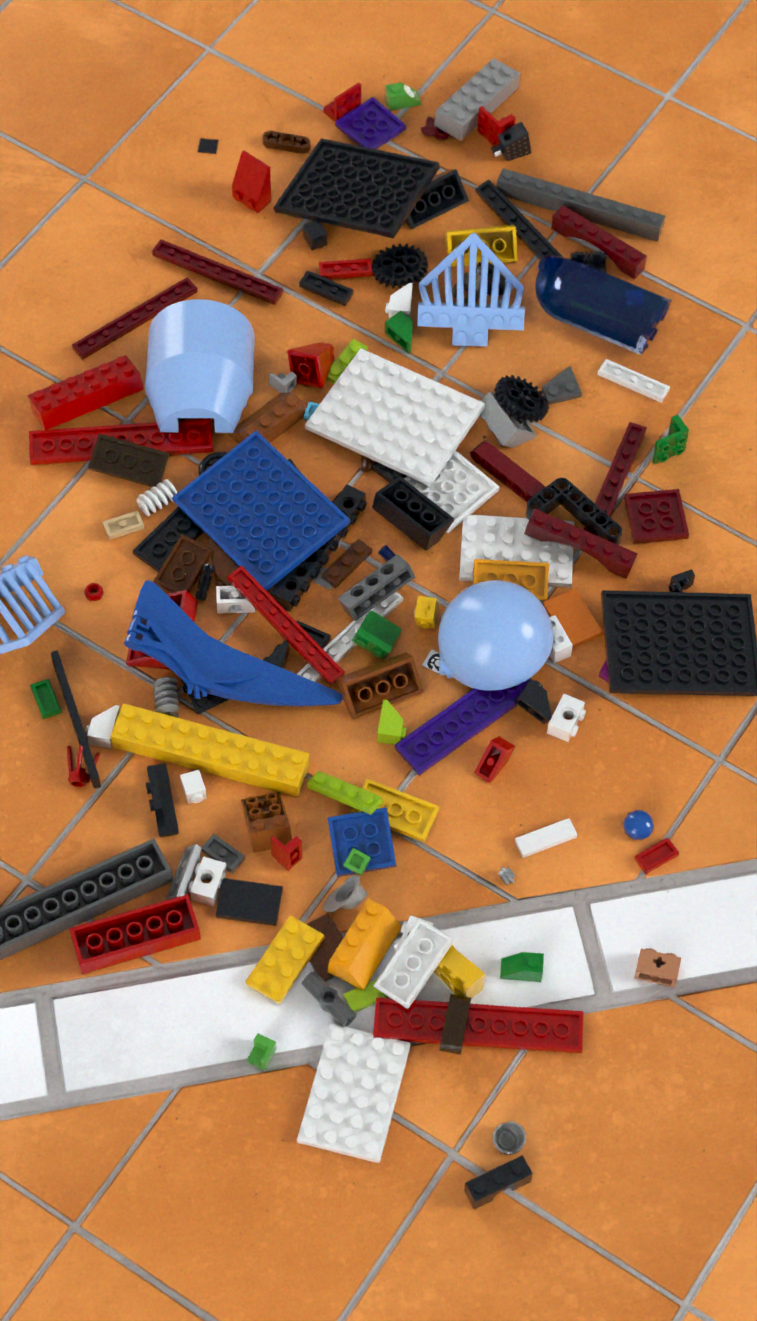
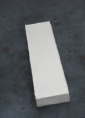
(633, 380)

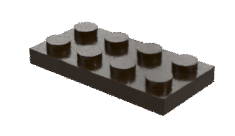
(128, 461)

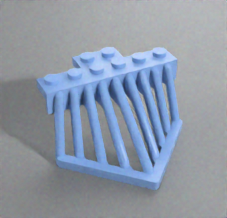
(471, 320)
(11, 579)

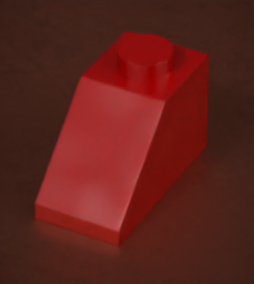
(494, 758)

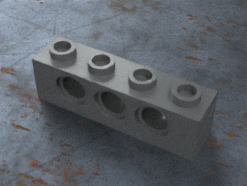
(376, 587)

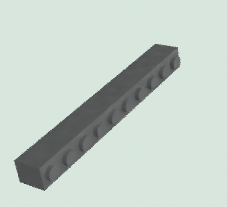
(591, 207)

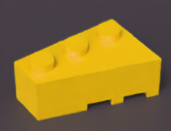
(460, 974)

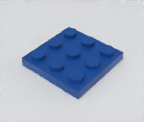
(364, 833)

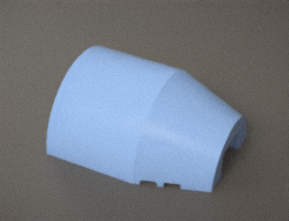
(199, 364)

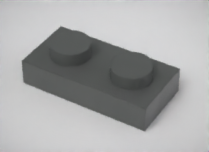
(222, 851)

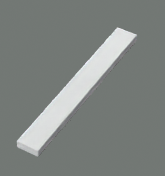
(343, 643)

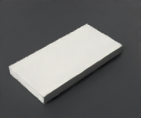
(413, 963)

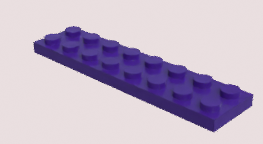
(455, 726)

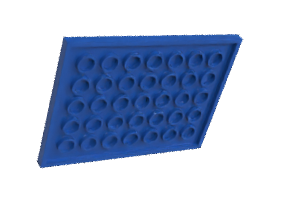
(261, 510)

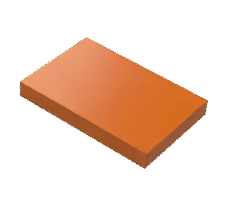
(573, 617)

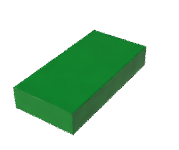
(45, 699)

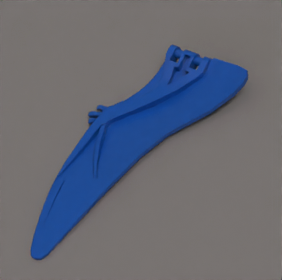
(211, 666)

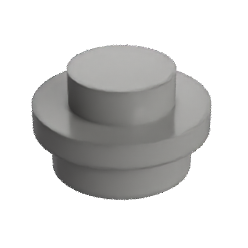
(506, 875)

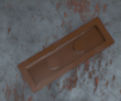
(346, 563)

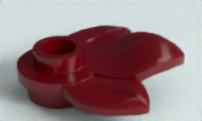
(433, 131)

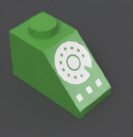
(400, 96)

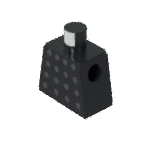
(513, 143)

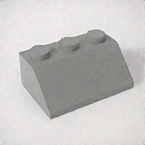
(507, 428)

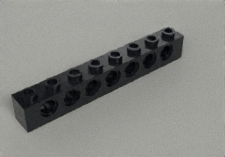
(288, 599)

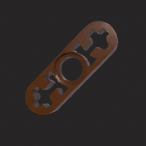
(297, 148)

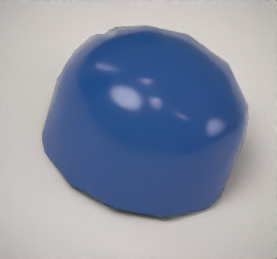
(638, 825)

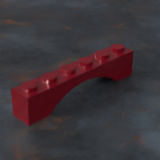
(623, 255)
(551, 529)

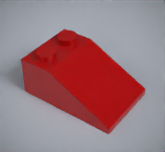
(252, 183)

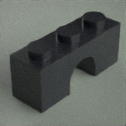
(486, 1186)

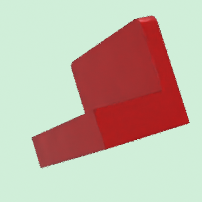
(288, 854)

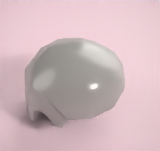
(509, 1138)

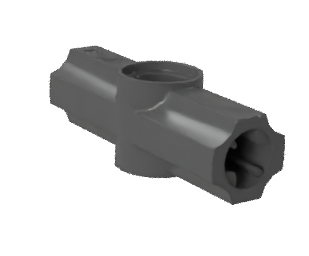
(337, 1008)

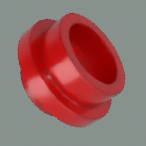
(93, 587)

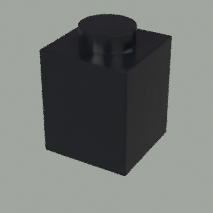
(315, 234)

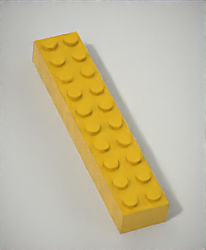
(210, 750)

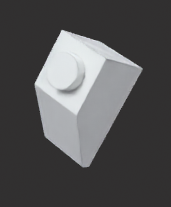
(400, 301)
(101, 727)

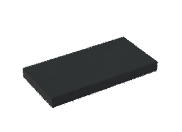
(162, 539)

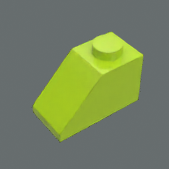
(390, 725)

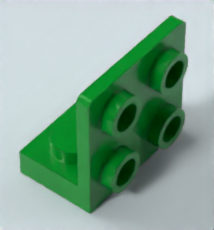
(674, 443)

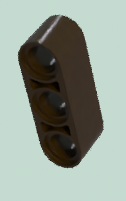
(455, 1024)

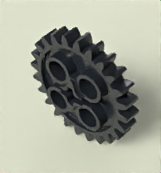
(399, 266)
(521, 398)

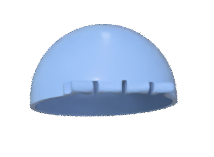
(494, 636)

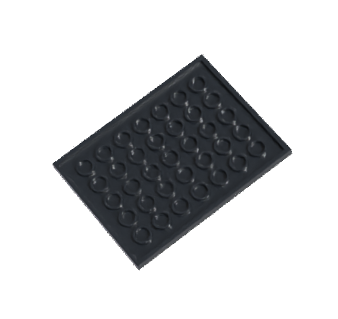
(357, 187)
(680, 643)

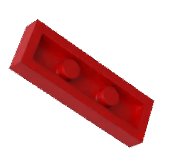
(346, 268)

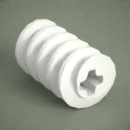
(156, 496)

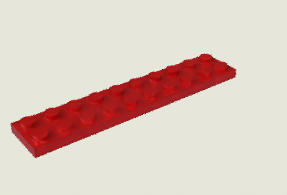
(78, 443)
(485, 1026)

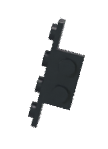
(162, 800)

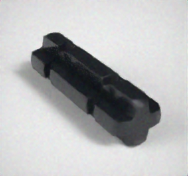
(204, 582)

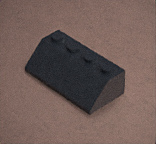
(440, 196)
(412, 512)

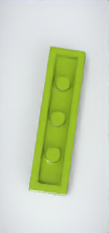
(344, 792)

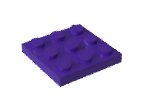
(370, 124)

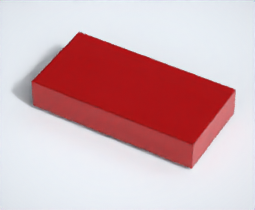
(656, 855)

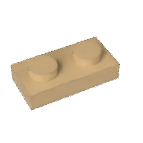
(123, 525)

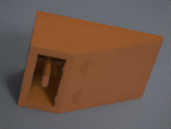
(266, 818)

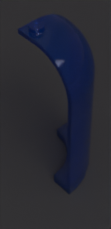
(599, 303)

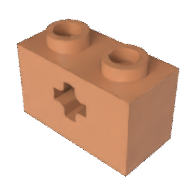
(647, 970)

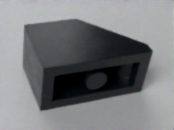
(534, 700)

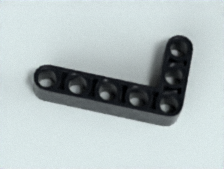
(578, 505)

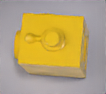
(426, 612)

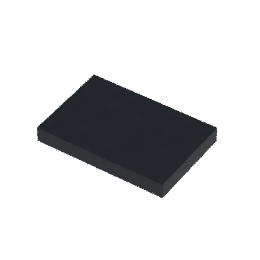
(249, 901)

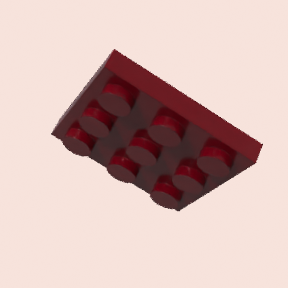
(656, 516)

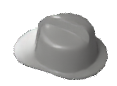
(346, 896)

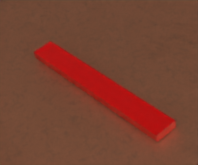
(285, 625)

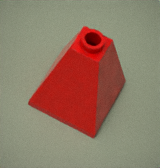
(311, 363)

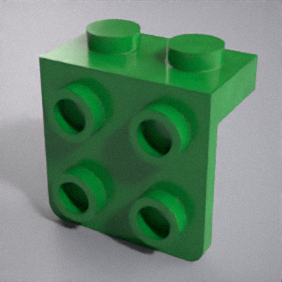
(377, 635)

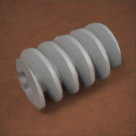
(166, 696)

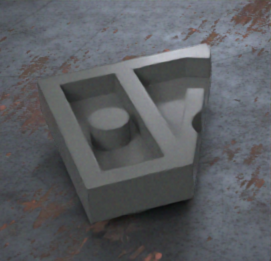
(562, 387)

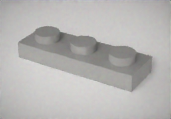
(184, 871)

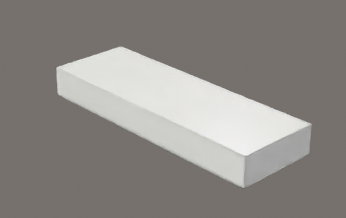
(545, 838)

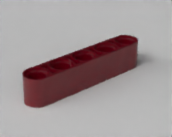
(506, 470)

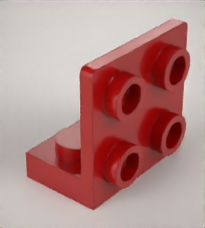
(344, 103)
(490, 127)

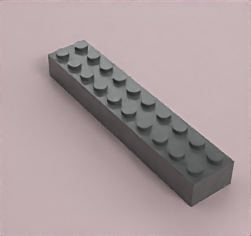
(82, 897)

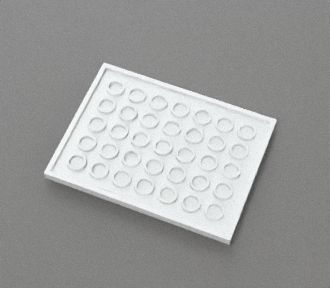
(395, 416)

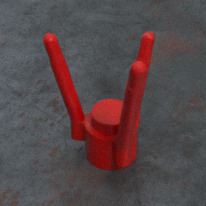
(78, 776)

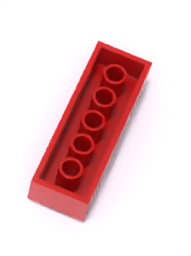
(85, 392)
(135, 934)

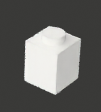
(193, 787)

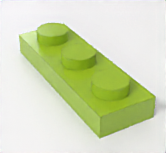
(344, 360)

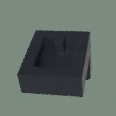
(681, 581)

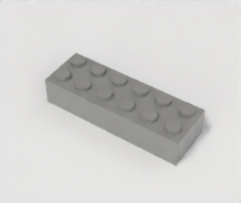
(486, 89)

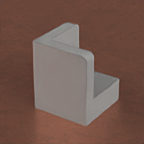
(283, 383)

